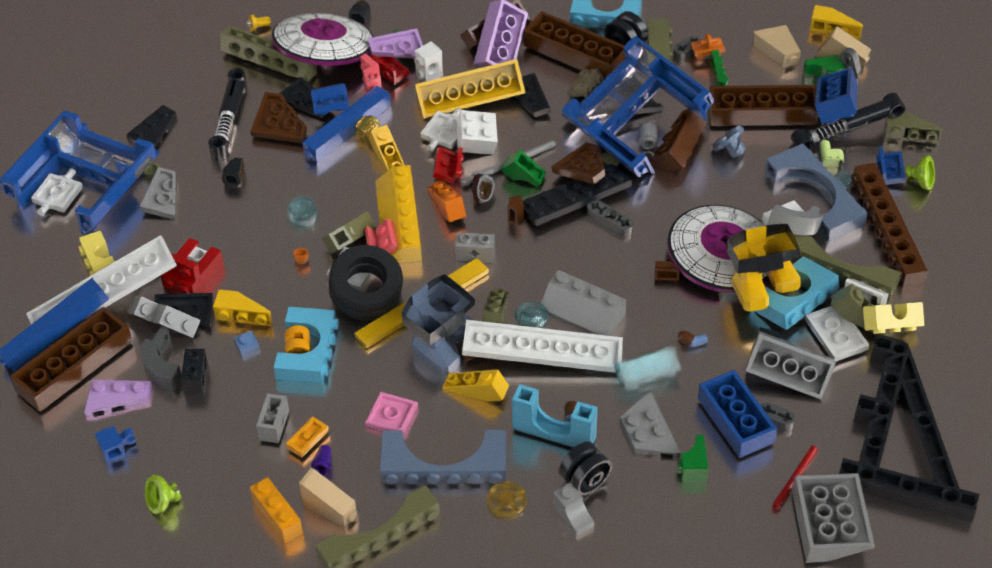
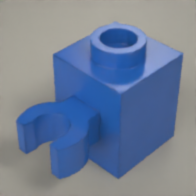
(112, 444)

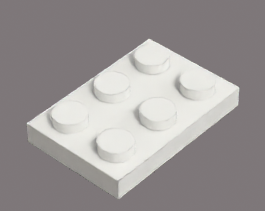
(836, 334)

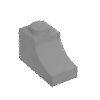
(572, 509)

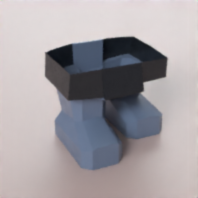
(435, 320)

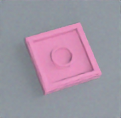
(391, 413)

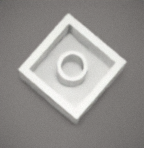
(476, 132)

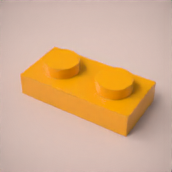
(307, 436)

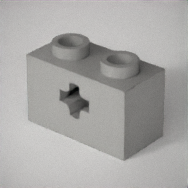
(473, 246)
(272, 418)

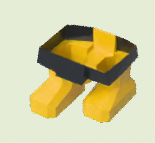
(762, 251)

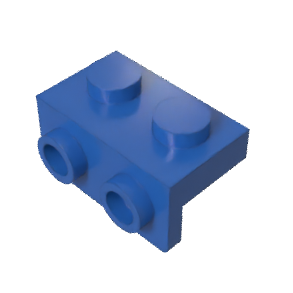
(330, 99)
(891, 167)

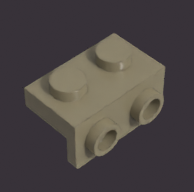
(585, 83)

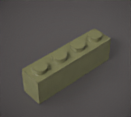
(659, 37)

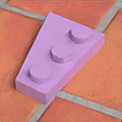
(396, 44)
(115, 393)

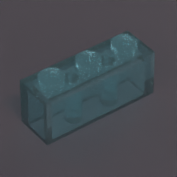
(647, 368)

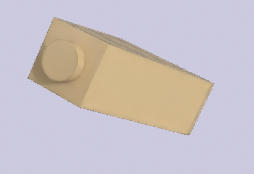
(838, 42)
(777, 45)
(326, 499)

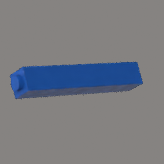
(343, 125)
(52, 325)

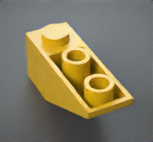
(385, 147)
(239, 308)
(480, 385)

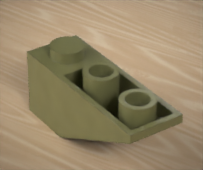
(911, 128)
(348, 232)
(850, 304)
(495, 306)

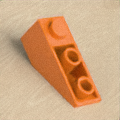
(447, 200)

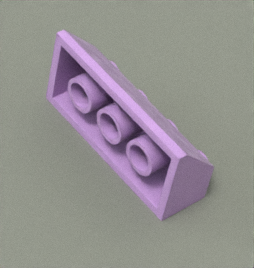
(500, 34)

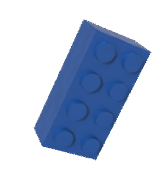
(836, 96)
(737, 413)

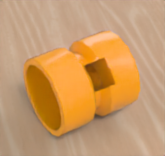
(297, 340)

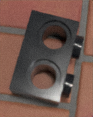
(194, 371)

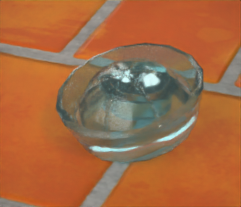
(302, 211)
(531, 314)

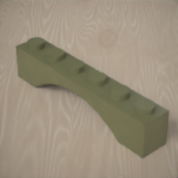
(877, 276)
(344, 549)

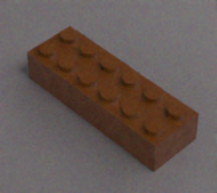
(573, 44)
(763, 105)
(71, 359)

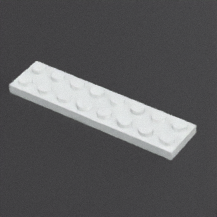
(121, 276)
(542, 346)

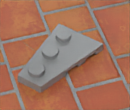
(161, 194)

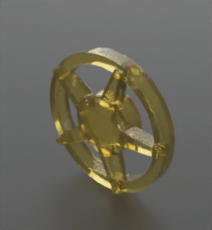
(506, 499)

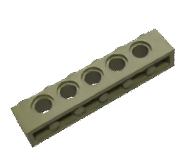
(263, 52)

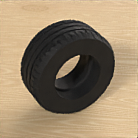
(365, 260)

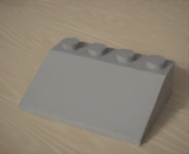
(831, 516)

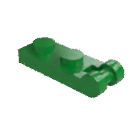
(718, 72)

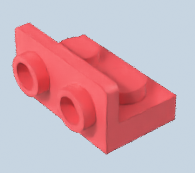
(371, 73)
(382, 237)

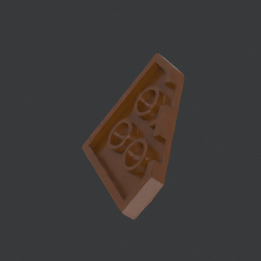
(278, 120)
(582, 164)

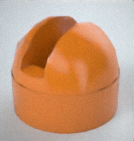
(301, 255)

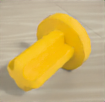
(254, 22)

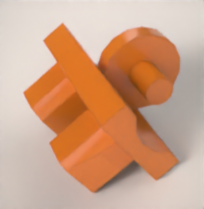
(704, 47)

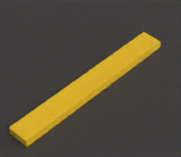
(393, 319)

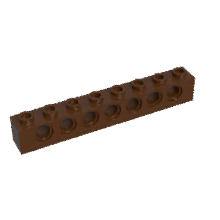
(889, 224)

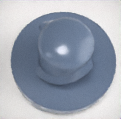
(731, 142)

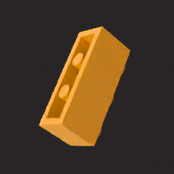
(276, 510)

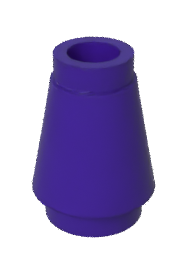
(322, 460)

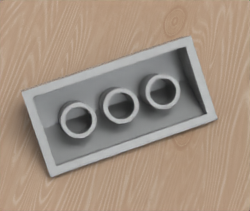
(583, 304)
(790, 365)

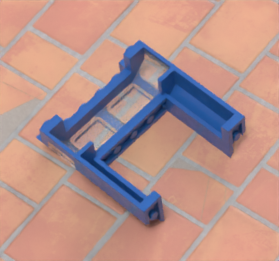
(626, 93)
(92, 156)

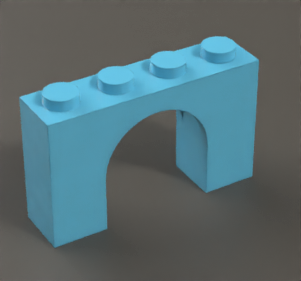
(584, 14)
(789, 310)
(313, 365)
(530, 419)

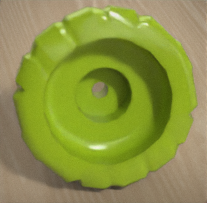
(923, 173)
(159, 494)

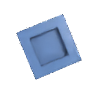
(246, 343)

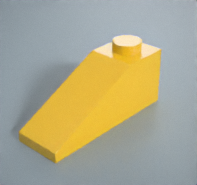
(827, 19)

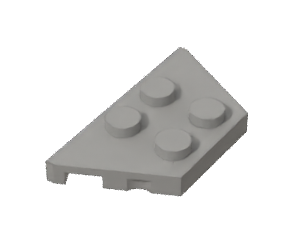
(648, 429)

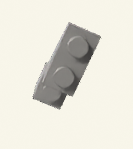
(163, 316)

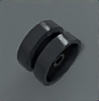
(625, 28)
(585, 468)

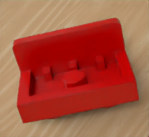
(391, 69)
(448, 164)

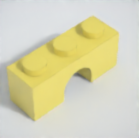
(94, 249)
(881, 317)

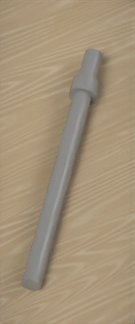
(491, 170)

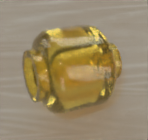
(364, 127)

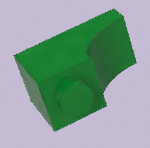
(822, 66)
(522, 167)
(694, 462)

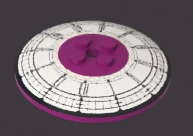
(321, 39)
(698, 244)

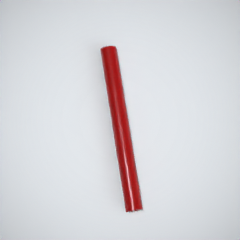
(798, 472)

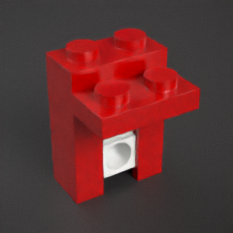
(193, 268)

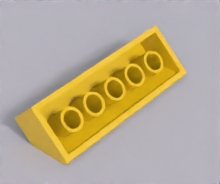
(470, 88)
(398, 205)

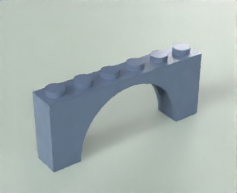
(801, 164)
(484, 466)

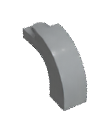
(799, 222)

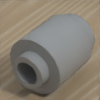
(648, 135)

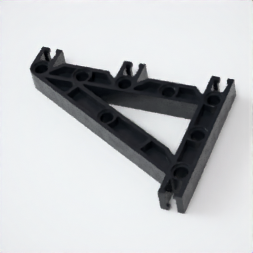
(903, 380)

